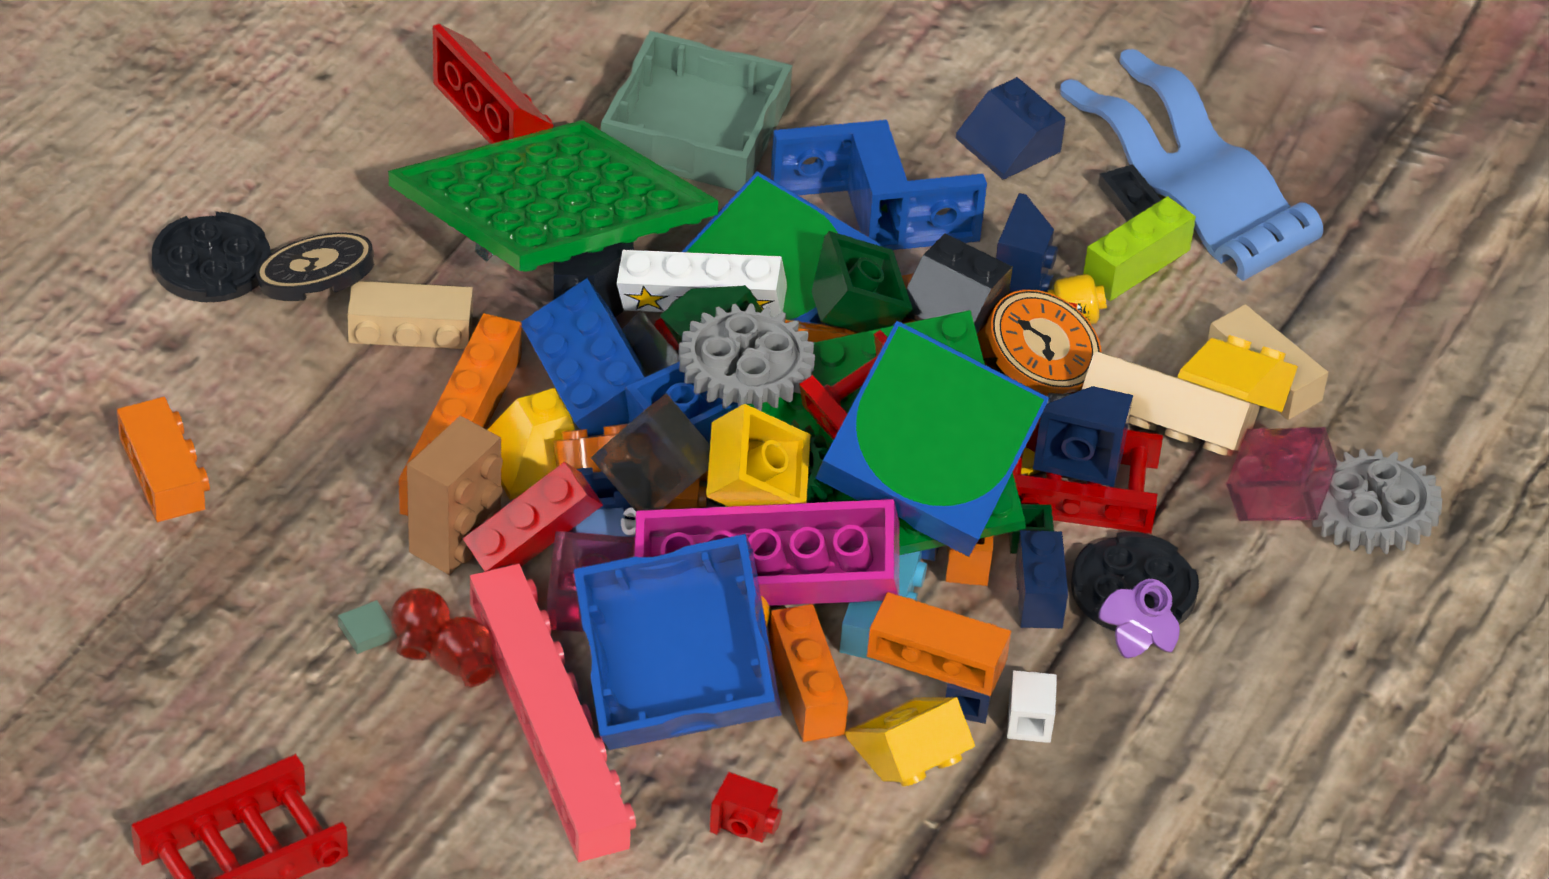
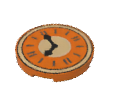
(1042, 341)

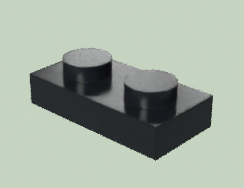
(1128, 191)

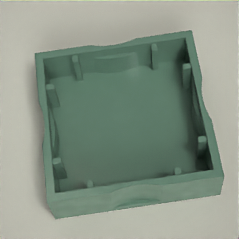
(699, 109)

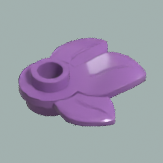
(1138, 624)

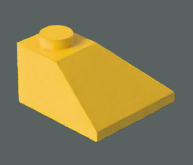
(528, 438)

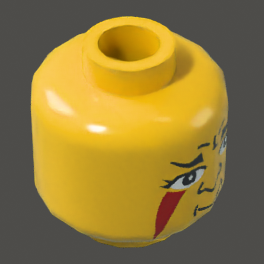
(1082, 294)

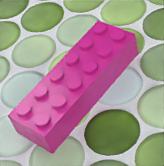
(798, 549)

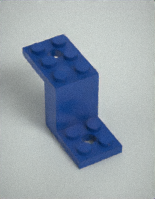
(868, 166)

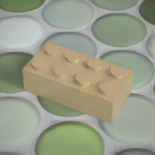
(1175, 404)

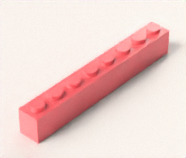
(551, 714)

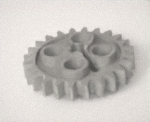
(746, 357)
(1379, 502)

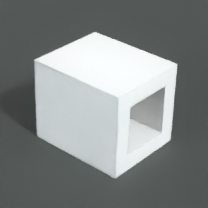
(1031, 706)

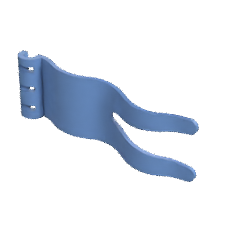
(1215, 181)

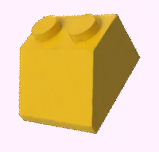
(1241, 372)
(757, 460)
(913, 739)

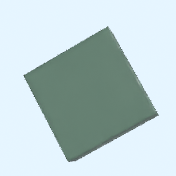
(366, 627)

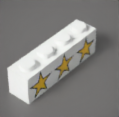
(658, 278)

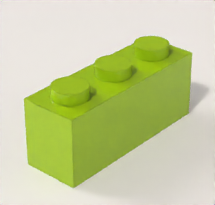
(1140, 247)

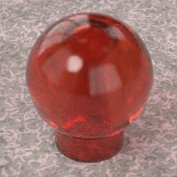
(415, 621)
(464, 650)

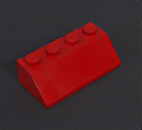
(481, 89)

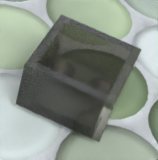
(655, 456)

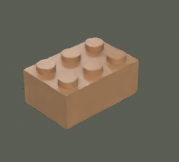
(452, 492)

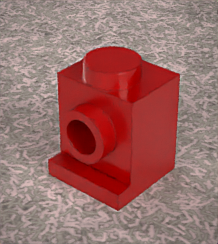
(745, 808)

